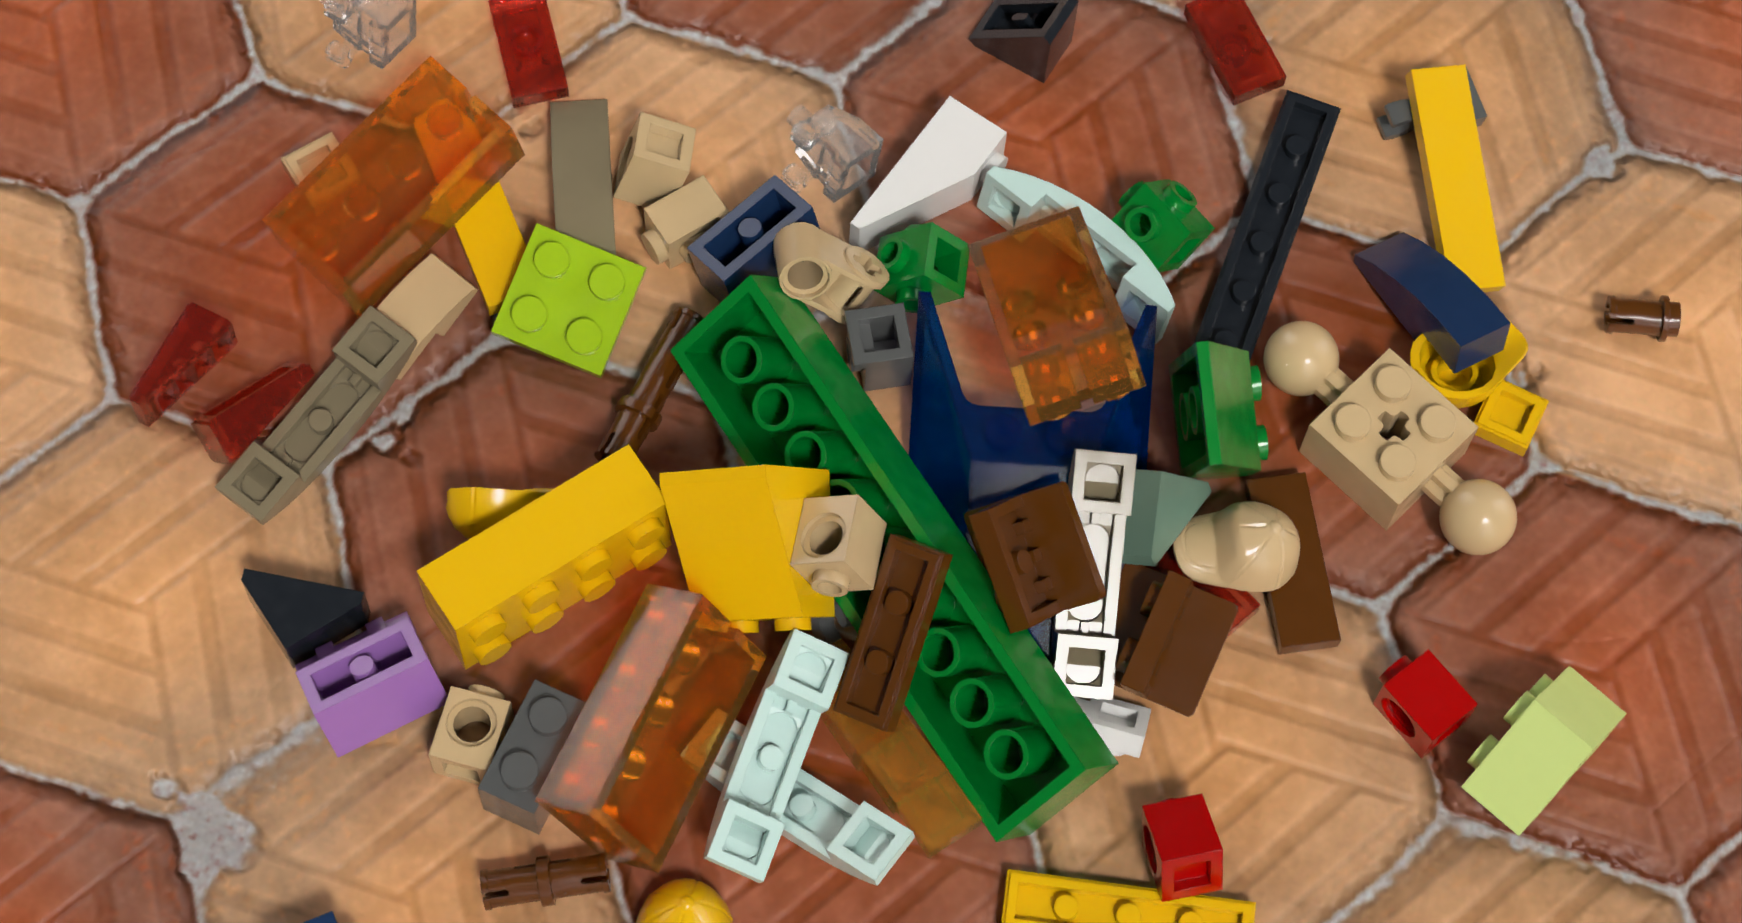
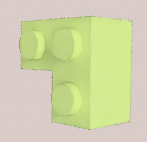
(1548, 741)

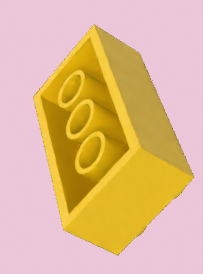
(547, 558)

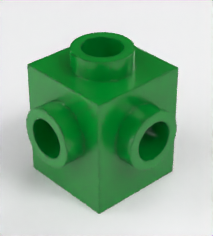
(1163, 221)
(923, 260)

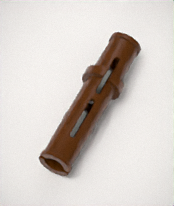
(641, 408)

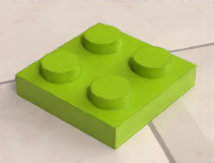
(568, 300)

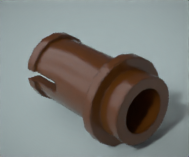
(1643, 317)

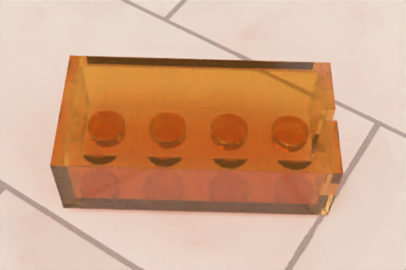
(394, 186)
(1056, 316)
(651, 727)

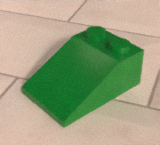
(1216, 412)

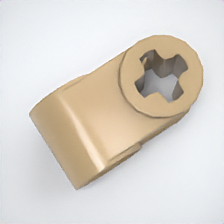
(825, 270)

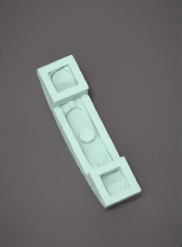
(1020, 198)
(771, 755)
(828, 823)

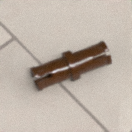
(545, 881)

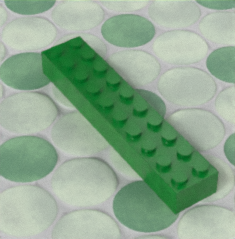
(977, 690)

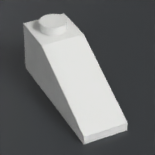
(933, 175)

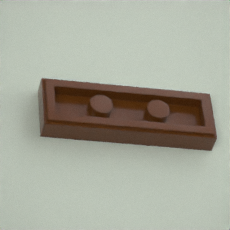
(1304, 606)
(892, 632)

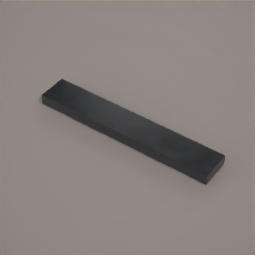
(1269, 223)

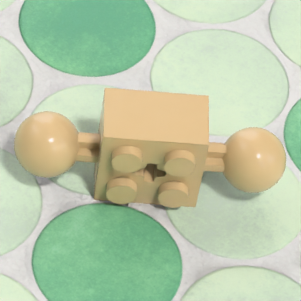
(1423, 444)

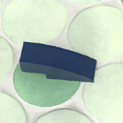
(1435, 300)

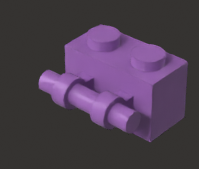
(370, 683)

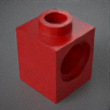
(1423, 701)
(1182, 847)

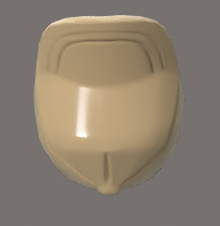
(1239, 548)

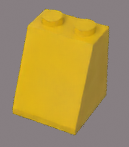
(739, 539)

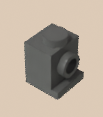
(879, 346)

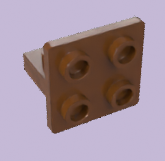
(1035, 555)
(1168, 637)

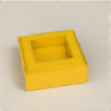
(1510, 417)

